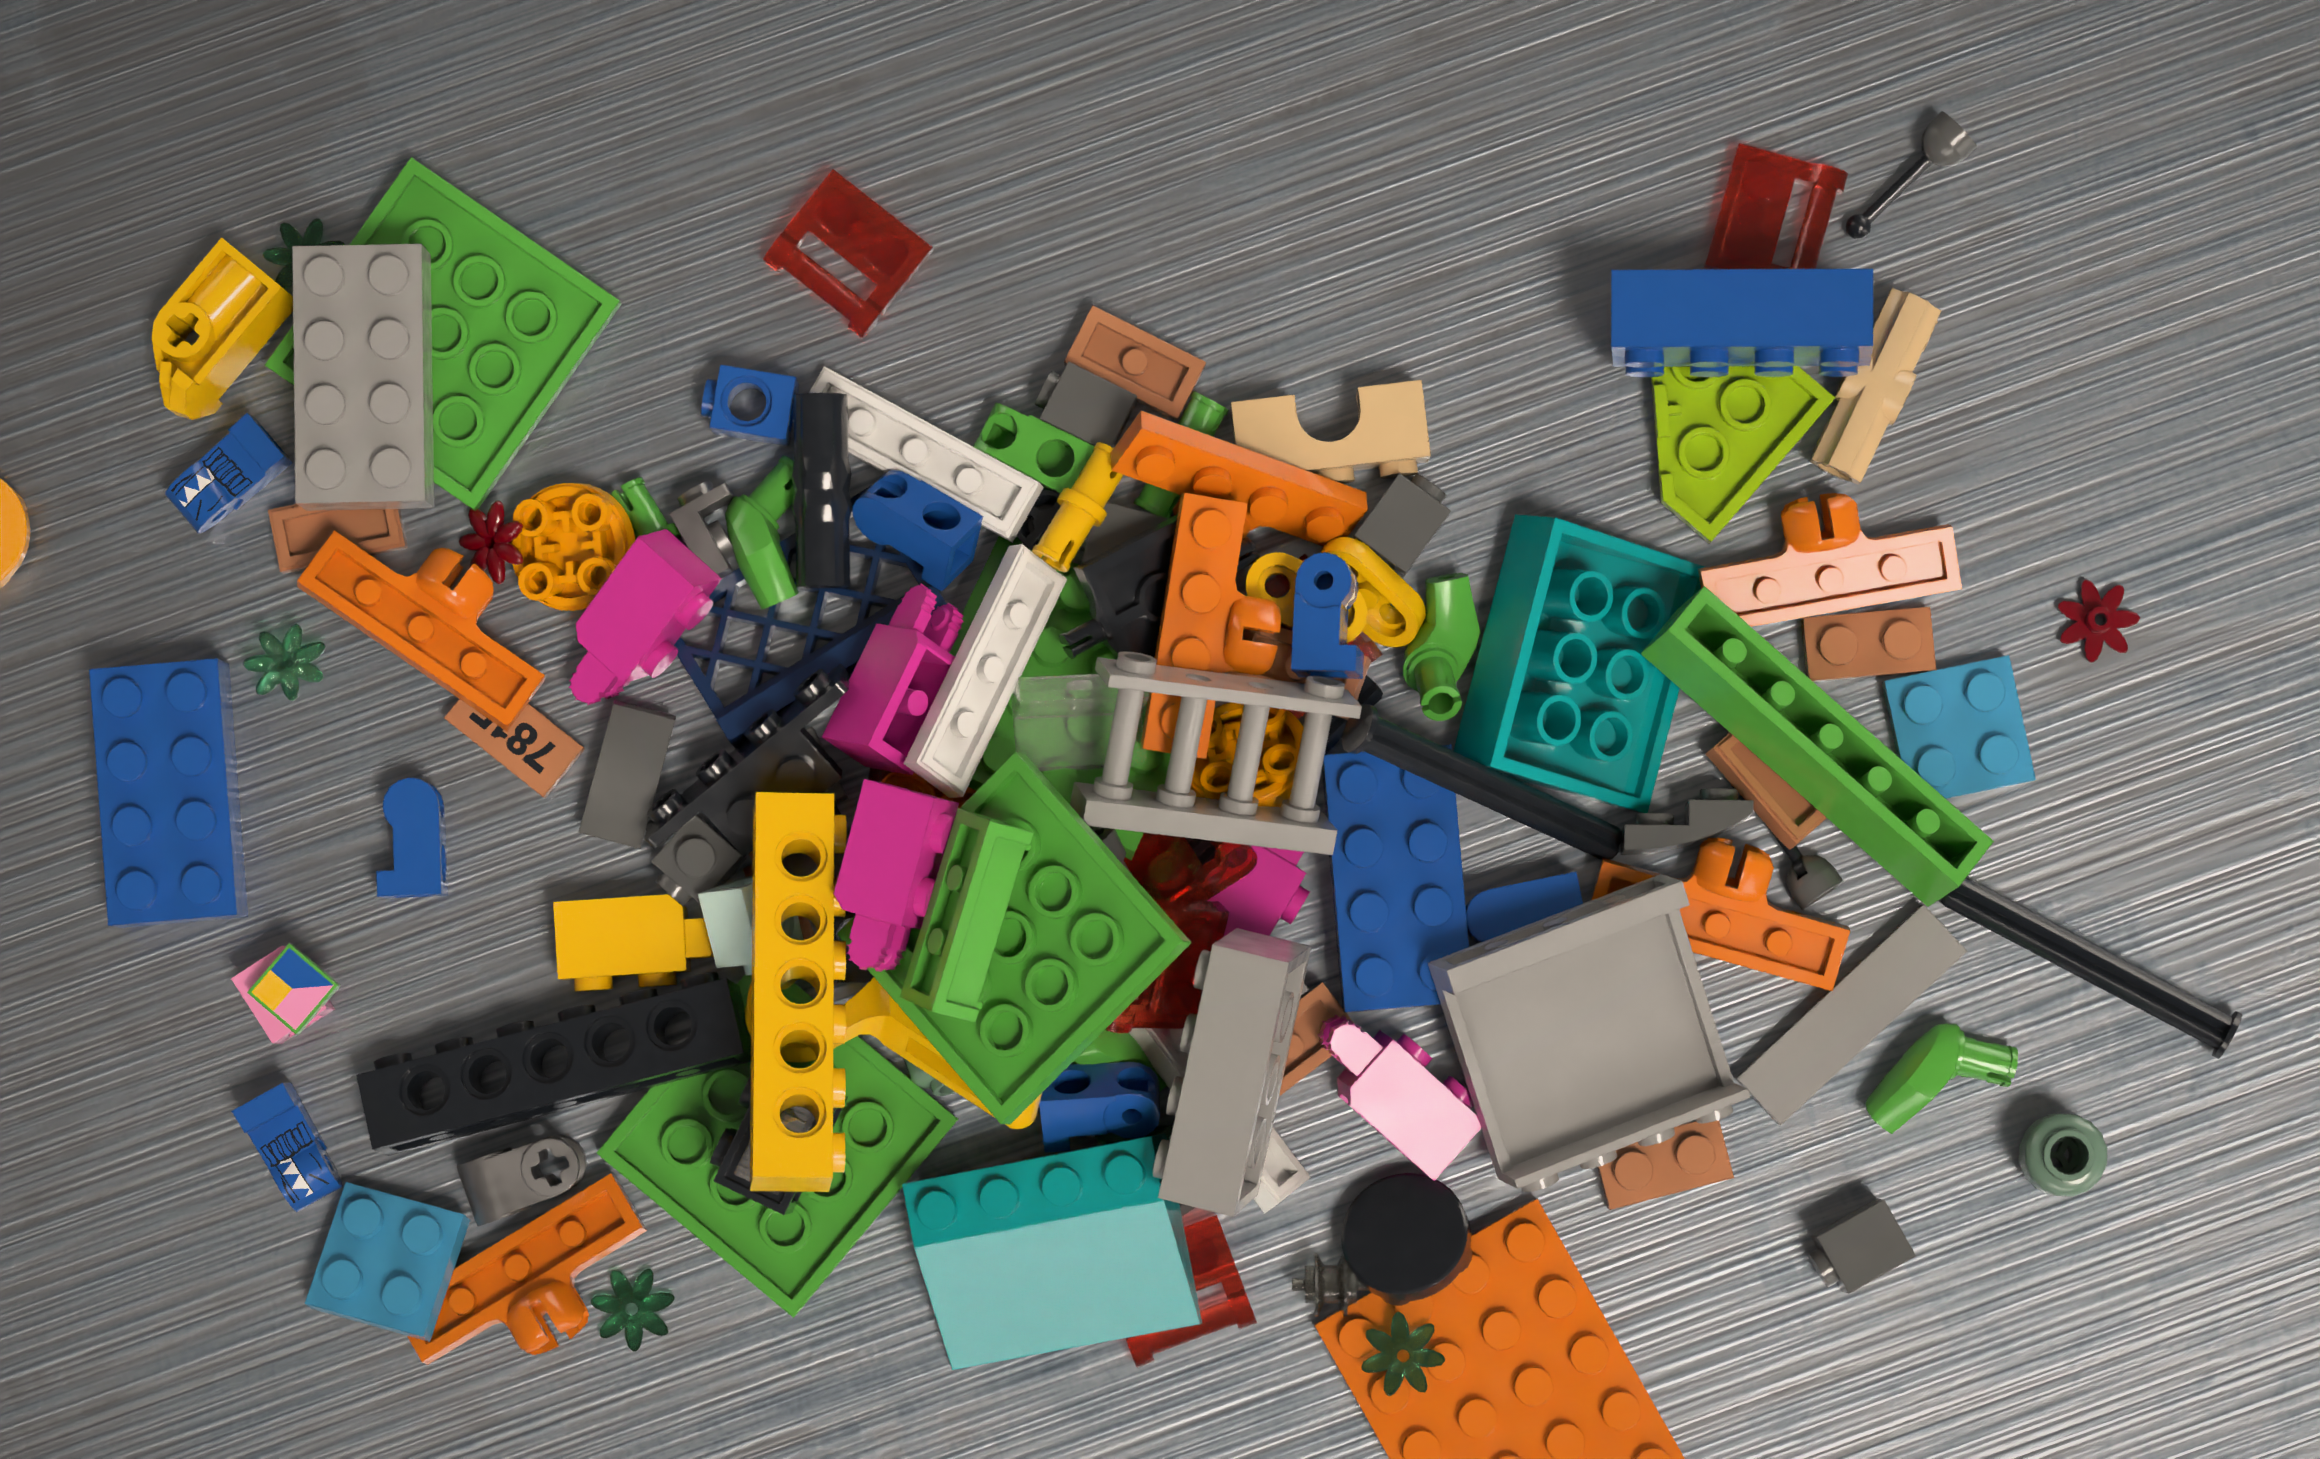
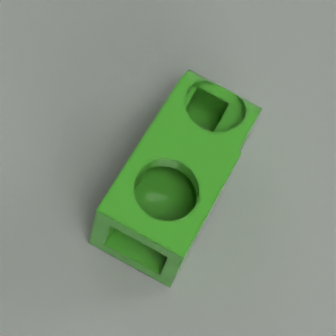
(1033, 448)

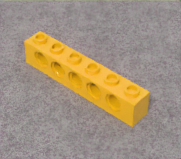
(778, 1156)

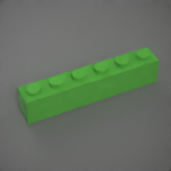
(1817, 747)

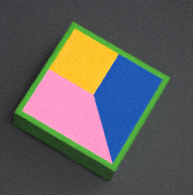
(293, 989)

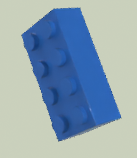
(1742, 320)
(168, 793)
(1392, 881)

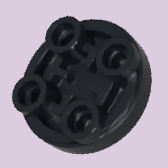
(1406, 1237)

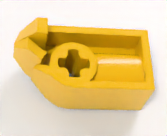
(233, 312)

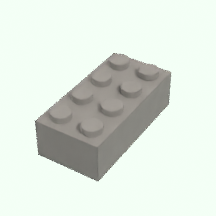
(363, 377)
(1232, 1071)

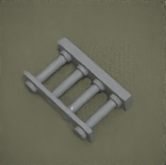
(1236, 814)

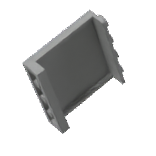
(1586, 1034)

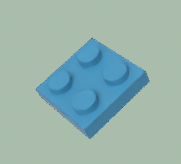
(1961, 727)
(387, 1261)

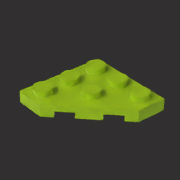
(1726, 437)

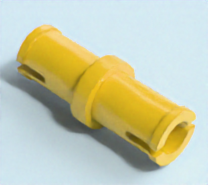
(1079, 510)

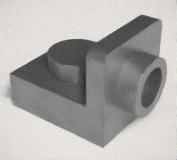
(704, 540)

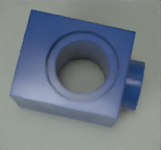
(772, 425)

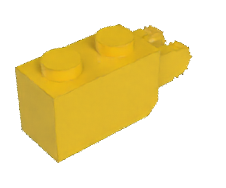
(626, 938)

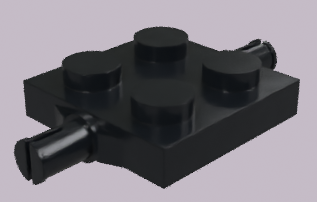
(1129, 592)

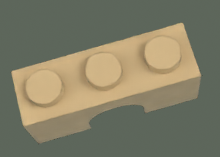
(1387, 436)

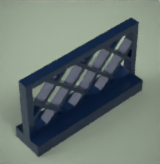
(779, 690)

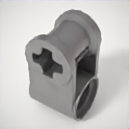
(513, 1181)

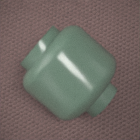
(2085, 1160)

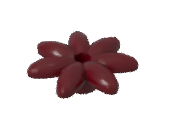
(492, 541)
(2085, 620)

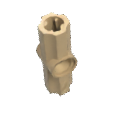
(1879, 390)

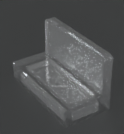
(1067, 721)

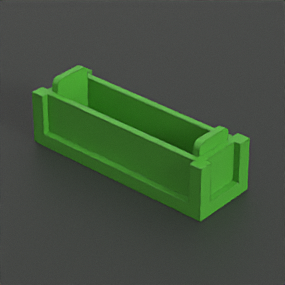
(965, 915)

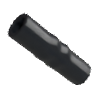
(821, 490)

